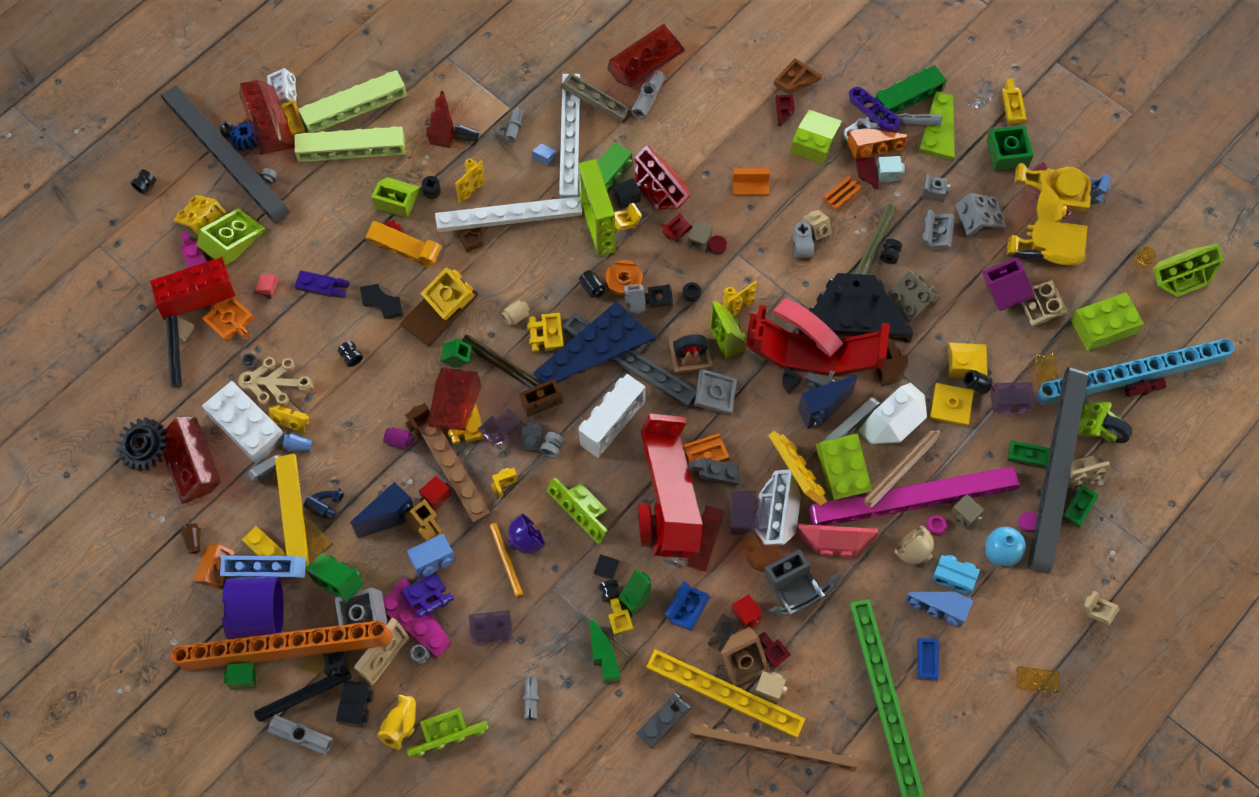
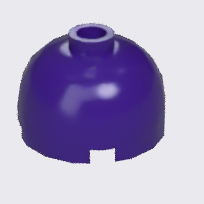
(524, 536)

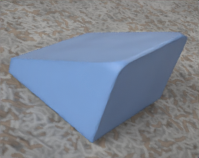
(543, 154)

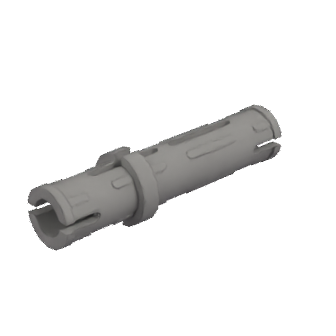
(920, 119)

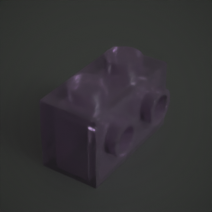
(1012, 397)
(743, 512)
(491, 627)

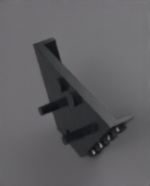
(858, 307)

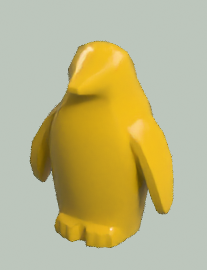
(399, 722)

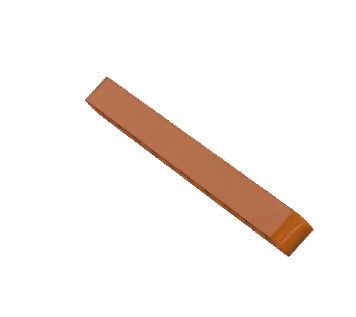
(289, 648)

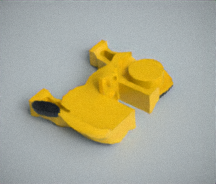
(1052, 240)

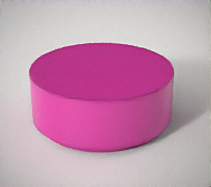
(1027, 521)
(936, 525)

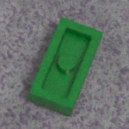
(1028, 454)
(1080, 506)

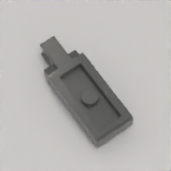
(716, 471)

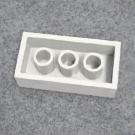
(612, 415)
(244, 422)

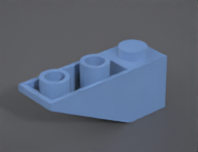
(946, 605)

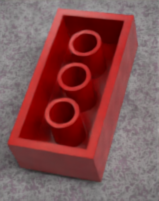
(192, 288)

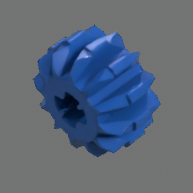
(243, 136)

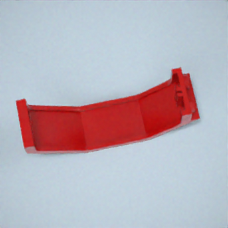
(801, 353)

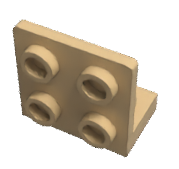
(1085, 471)

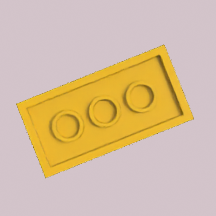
(797, 467)

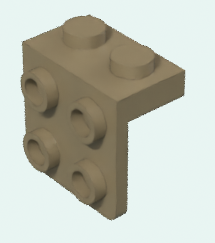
(913, 295)

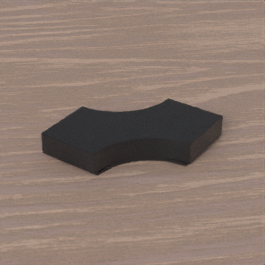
(374, 297)

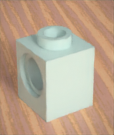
(890, 169)

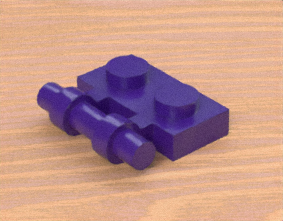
(424, 590)

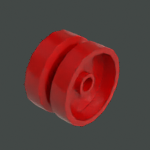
(648, 523)

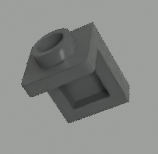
(813, 381)
(531, 436)

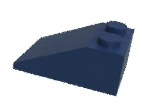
(822, 402)
(384, 512)

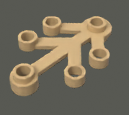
(273, 381)

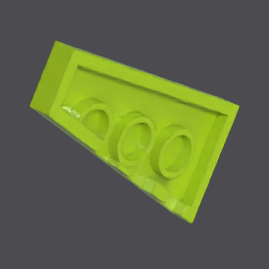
(940, 139)

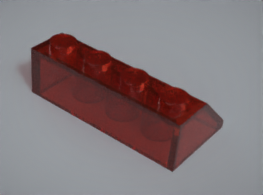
(645, 56)
(266, 117)
(190, 460)

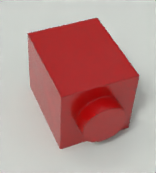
(435, 492)
(747, 612)

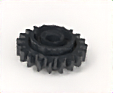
(131, 447)

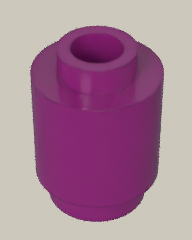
(398, 438)

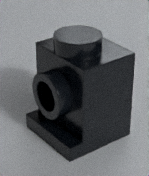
(664, 290)

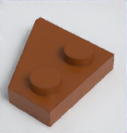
(796, 76)

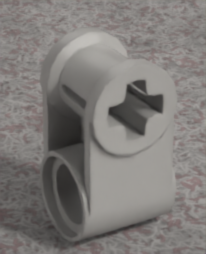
(802, 241)

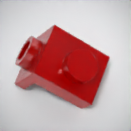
(676, 227)

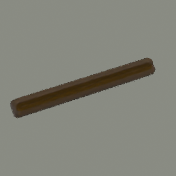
(501, 363)

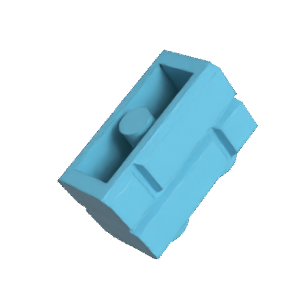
(955, 574)

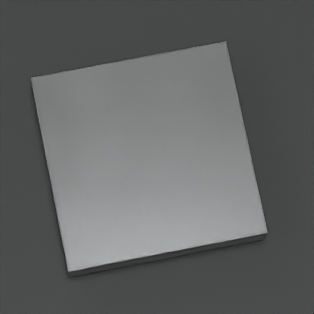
(715, 392)

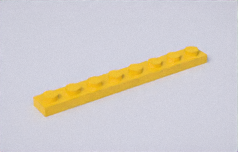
(726, 694)

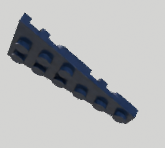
(598, 343)

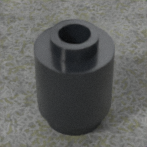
(592, 284)
(978, 382)

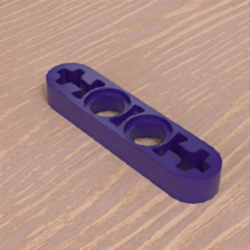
(876, 108)

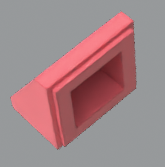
(267, 284)

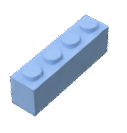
(263, 566)

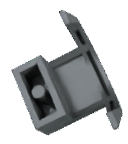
(794, 584)

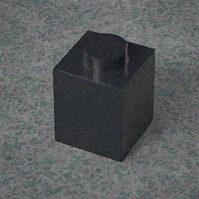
(626, 193)

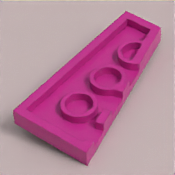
(423, 629)

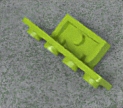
(581, 507)
(445, 729)

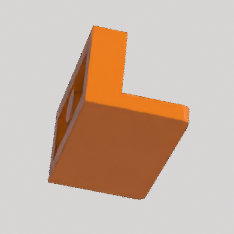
(751, 181)
(210, 565)

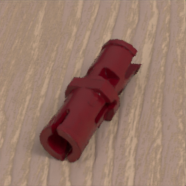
(1145, 387)

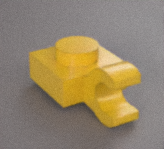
(619, 620)

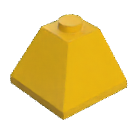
(965, 358)

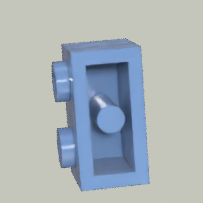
(431, 556)

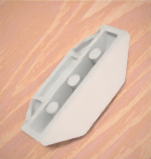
(895, 417)
(778, 509)

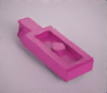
(191, 252)

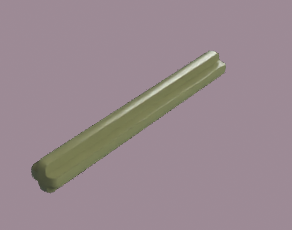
(876, 239)

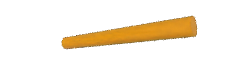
(506, 560)

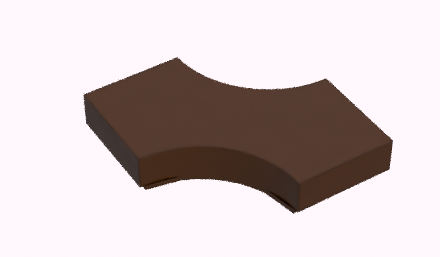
(472, 238)

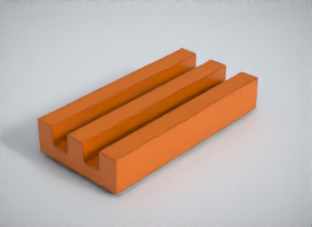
(847, 180)

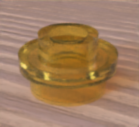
(1147, 251)

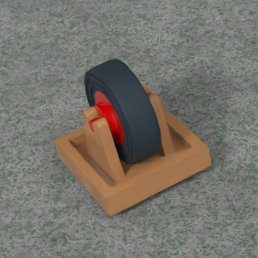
(690, 353)

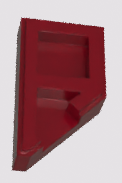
(784, 107)
(867, 171)

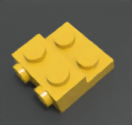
(448, 293)

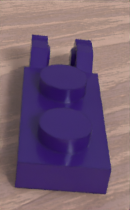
(321, 284)

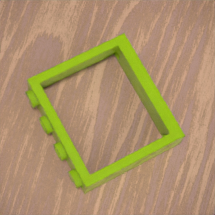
(597, 207)

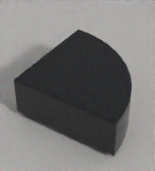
(790, 380)

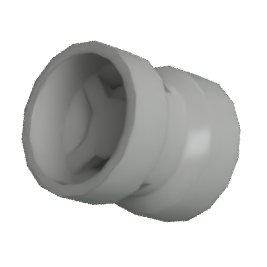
(552, 444)

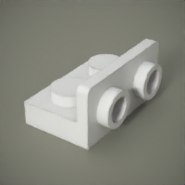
(284, 85)

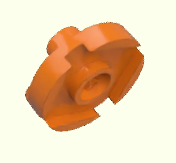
(617, 271)

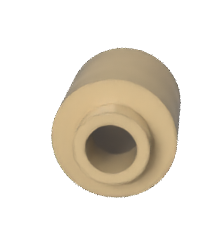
(515, 312)

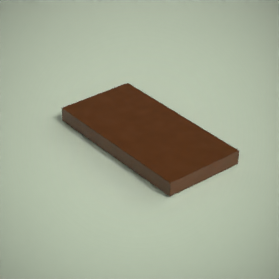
(427, 324)

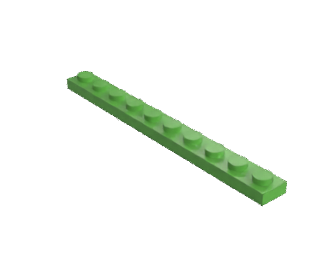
(886, 699)

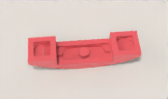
(810, 325)

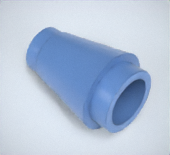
(296, 443)

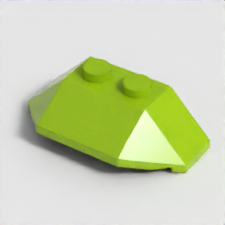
(1189, 269)

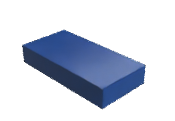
(927, 659)

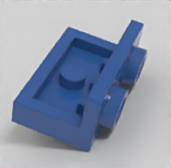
(686, 606)

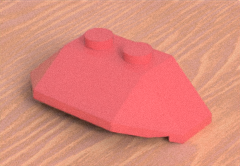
(836, 540)

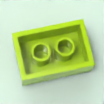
(1107, 321)
(843, 467)

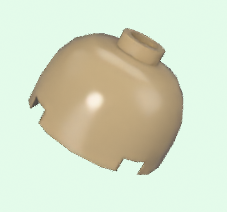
(916, 547)

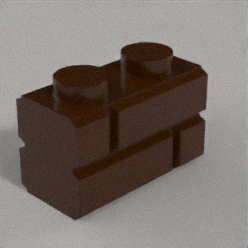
(541, 398)

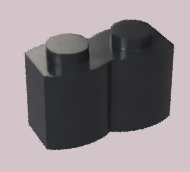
(353, 704)

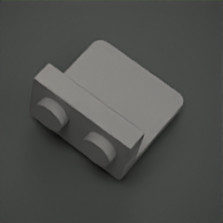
(979, 212)

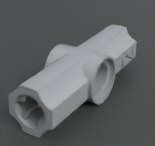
(648, 94)
(288, 730)

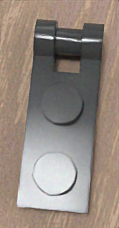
(663, 720)

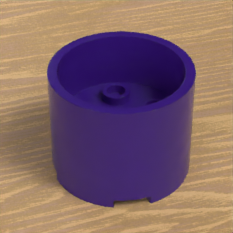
(253, 607)

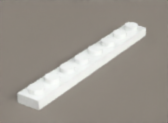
(569, 144)
(508, 214)

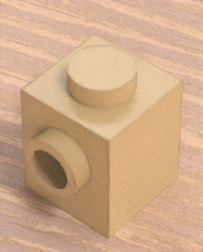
(771, 687)

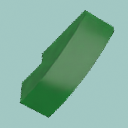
(604, 654)

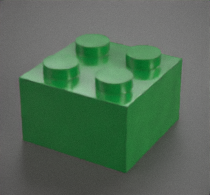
(1009, 147)

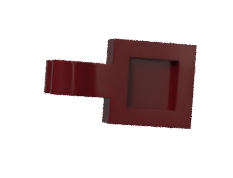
(775, 651)

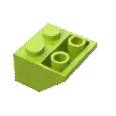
(395, 196)

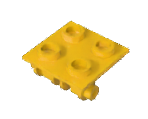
(471, 180)
(736, 301)

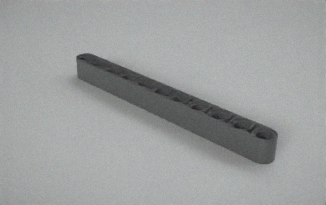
(225, 154)
(1058, 470)

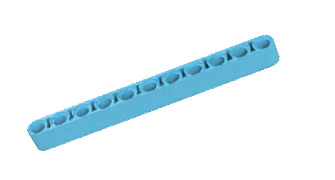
(1144, 369)

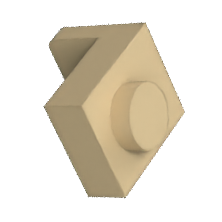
(819, 224)
(1100, 609)

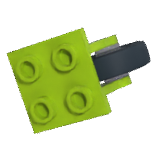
(1100, 421)

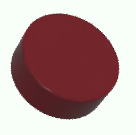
(717, 244)

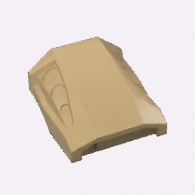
(1045, 305)

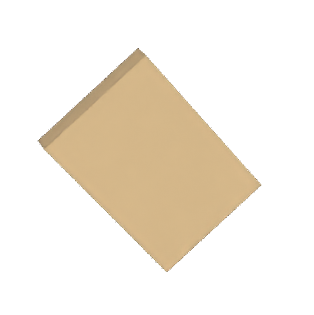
(377, 659)

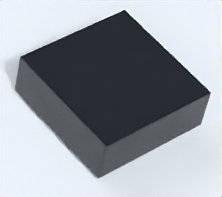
(606, 567)

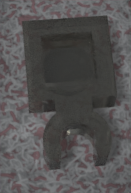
(724, 629)

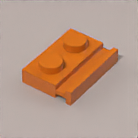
(709, 447)

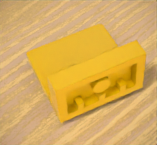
(200, 213)

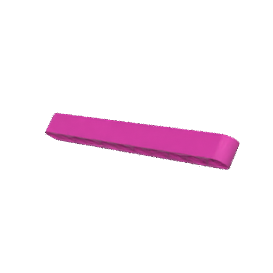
(915, 497)

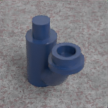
(320, 508)

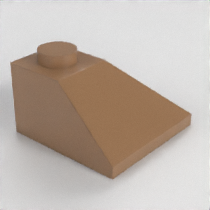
(744, 657)

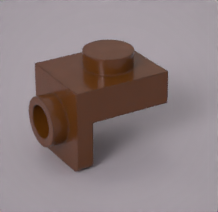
(415, 416)

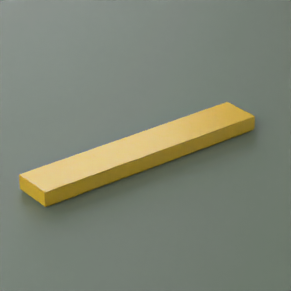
(291, 506)

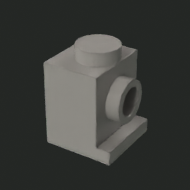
(935, 188)
(635, 298)

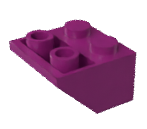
(1008, 284)

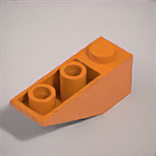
(874, 142)

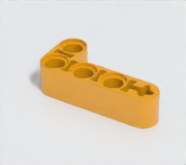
(402, 244)

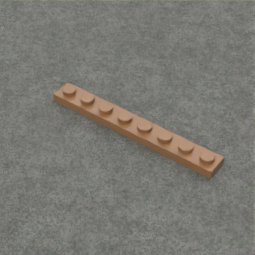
(783, 748)

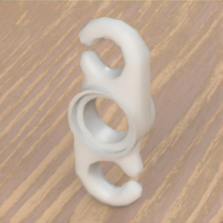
(866, 122)

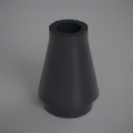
(465, 133)

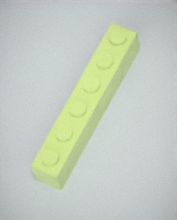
(353, 102)
(349, 144)

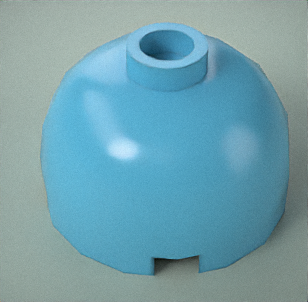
(1005, 546)

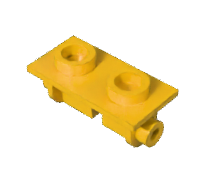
(283, 417)

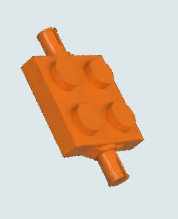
(229, 319)

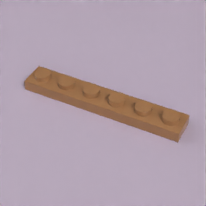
(455, 473)

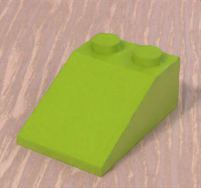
(815, 136)
(229, 235)
(726, 331)

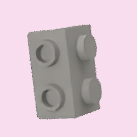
(938, 231)

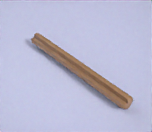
(900, 469)

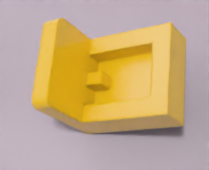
(627, 218)
(503, 478)

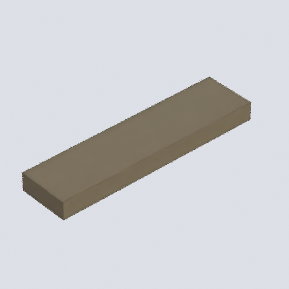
(595, 97)

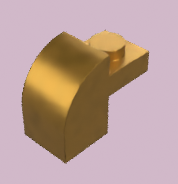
(421, 520)

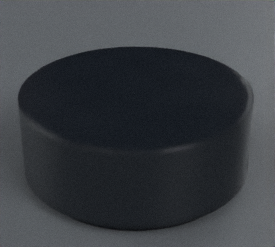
(691, 291)

